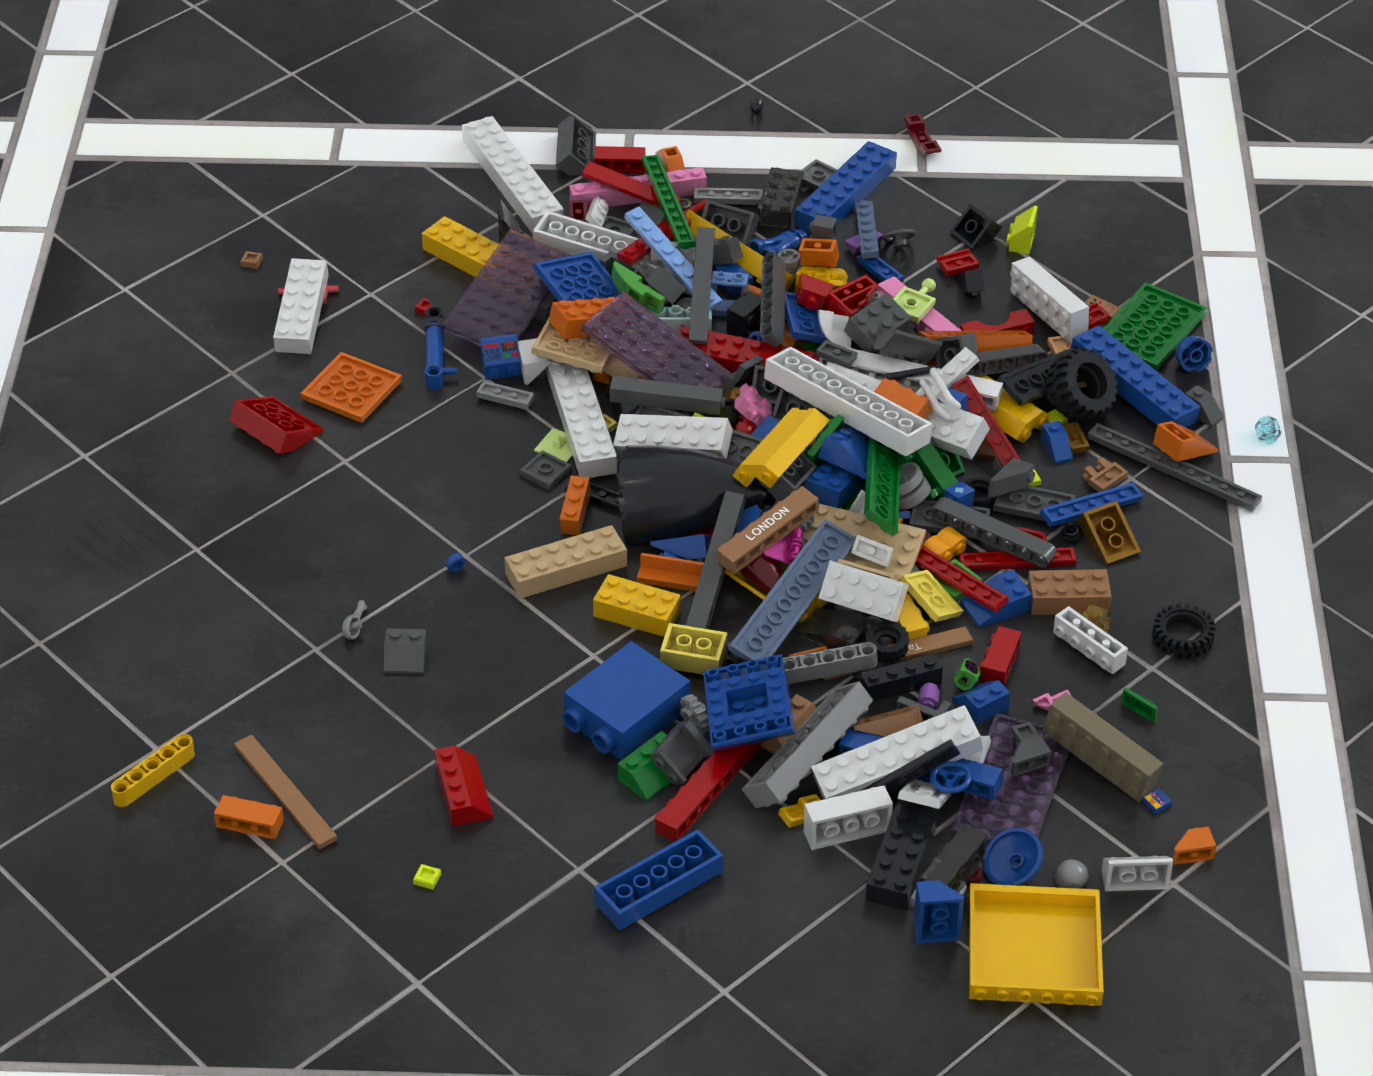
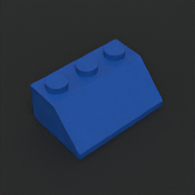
(937, 913)

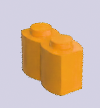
(946, 543)

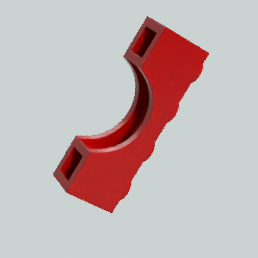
(1017, 321)

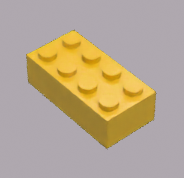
(636, 605)

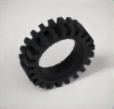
(1183, 647)

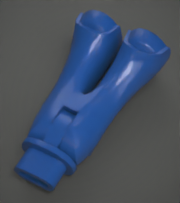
(786, 240)

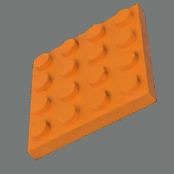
(351, 387)

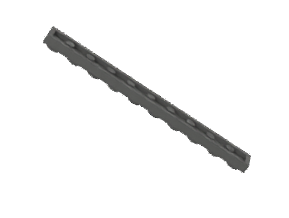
(1180, 470)

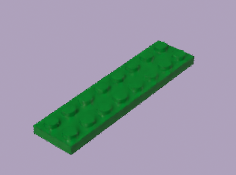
(883, 486)

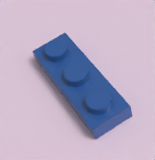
(879, 268)

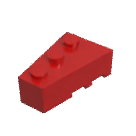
(851, 296)

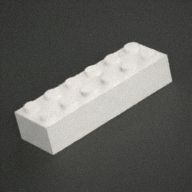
(1049, 298)
(301, 306)
(696, 433)

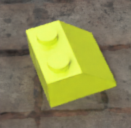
(1022, 231)

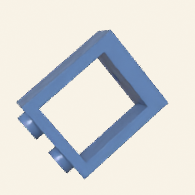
(727, 279)

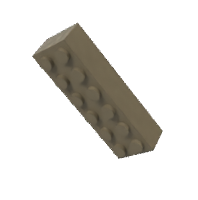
(1102, 747)

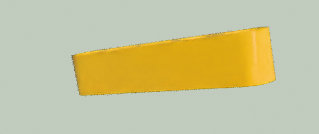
(152, 770)

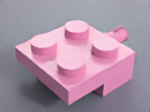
(752, 405)

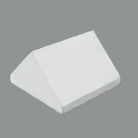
(530, 364)

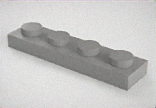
(728, 195)

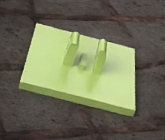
(556, 445)

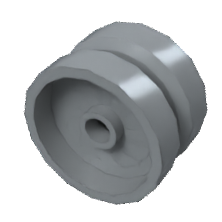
(913, 486)

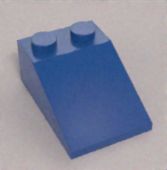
(1018, 600)

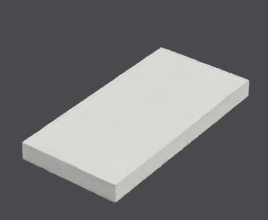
(923, 793)

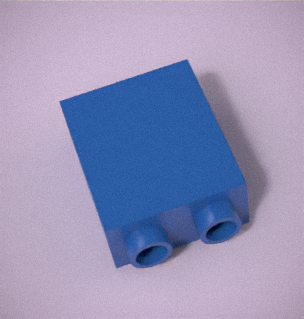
(625, 701)

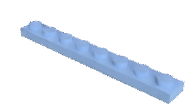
(666, 251)

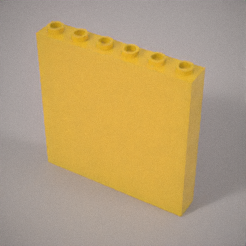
(1035, 944)

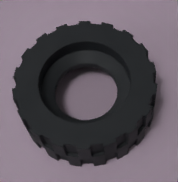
(892, 630)

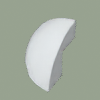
(833, 327)

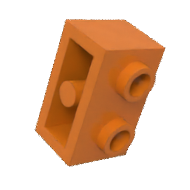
(819, 252)

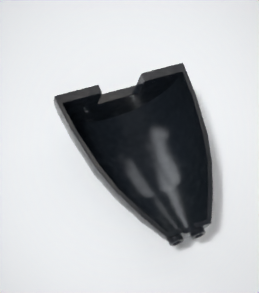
(676, 491)

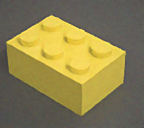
(693, 648)

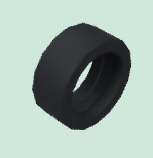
(981, 484)

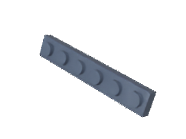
(867, 229)

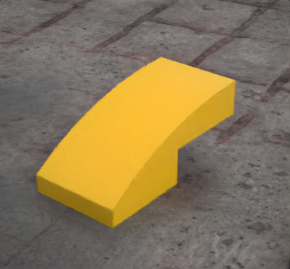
(794, 814)

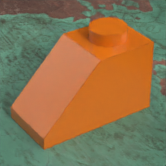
(1195, 846)

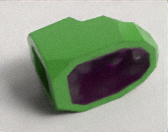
(966, 674)

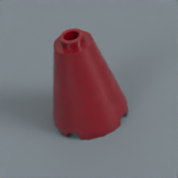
(763, 573)

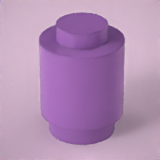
(929, 695)

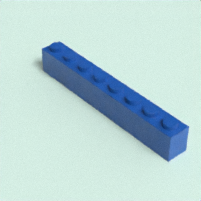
(985, 778)

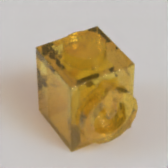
(1098, 616)

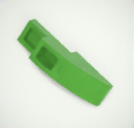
(632, 284)

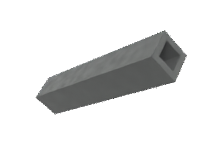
(667, 395)

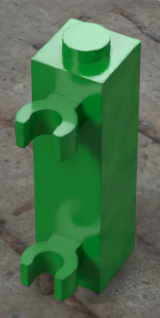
(933, 469)

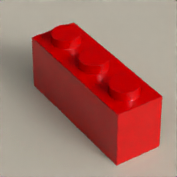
(620, 158)
(1000, 655)

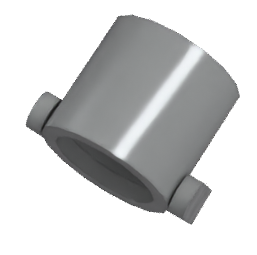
(792, 260)

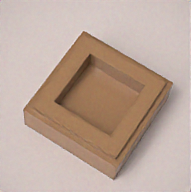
(251, 260)

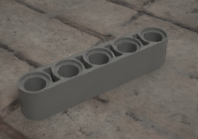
(1006, 359)

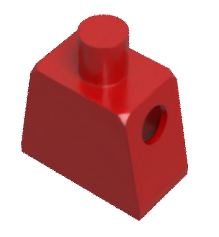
(812, 292)

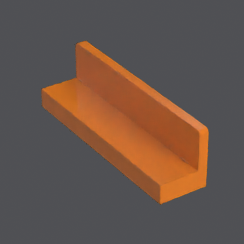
(669, 572)

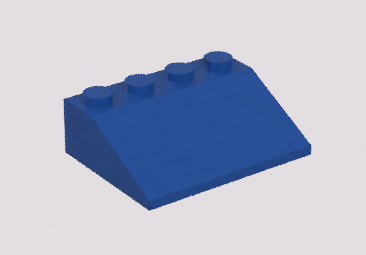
(847, 450)

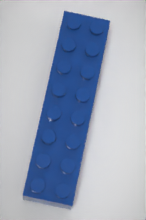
(848, 185)
(1140, 382)

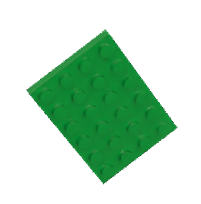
(1154, 323)

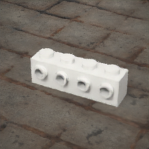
(1090, 640)

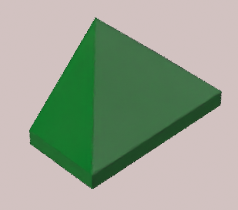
(1139, 704)

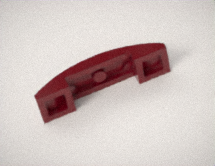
(919, 135)

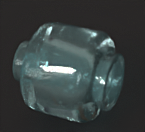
(1267, 429)

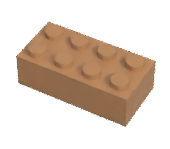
(1058, 589)

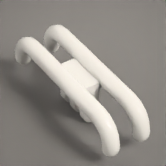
(938, 391)

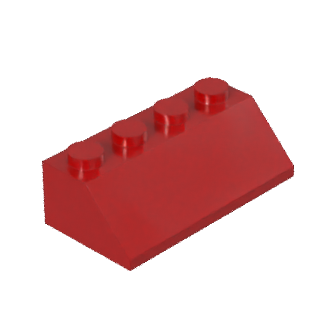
(462, 786)

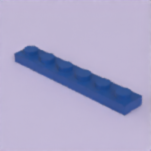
(1074, 508)

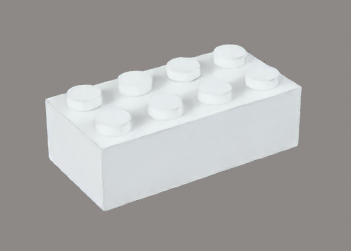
(863, 591)
(847, 817)

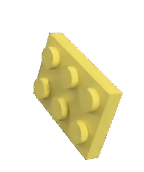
(931, 596)

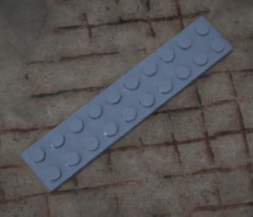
(792, 593)

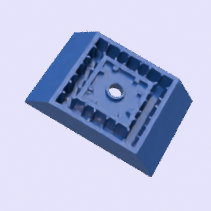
(748, 703)

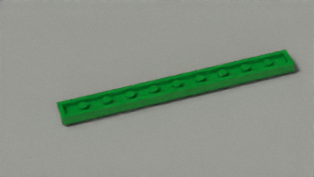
(668, 202)

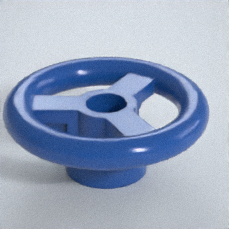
(951, 779)

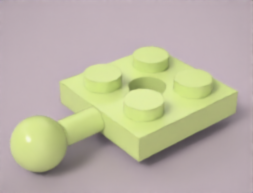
(921, 301)

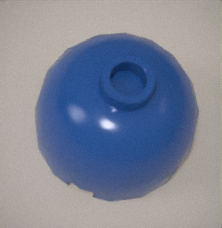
(1194, 353)

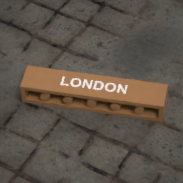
(767, 530)

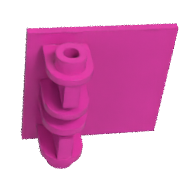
(787, 547)

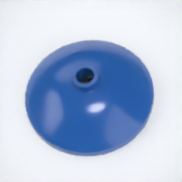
(1007, 851)

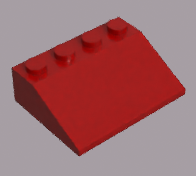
(273, 423)

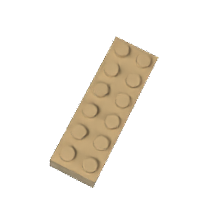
(565, 561)

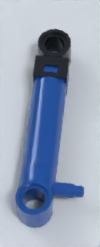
(434, 349)

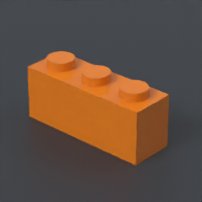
(904, 397)
(575, 505)
(249, 817)

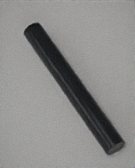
(908, 373)

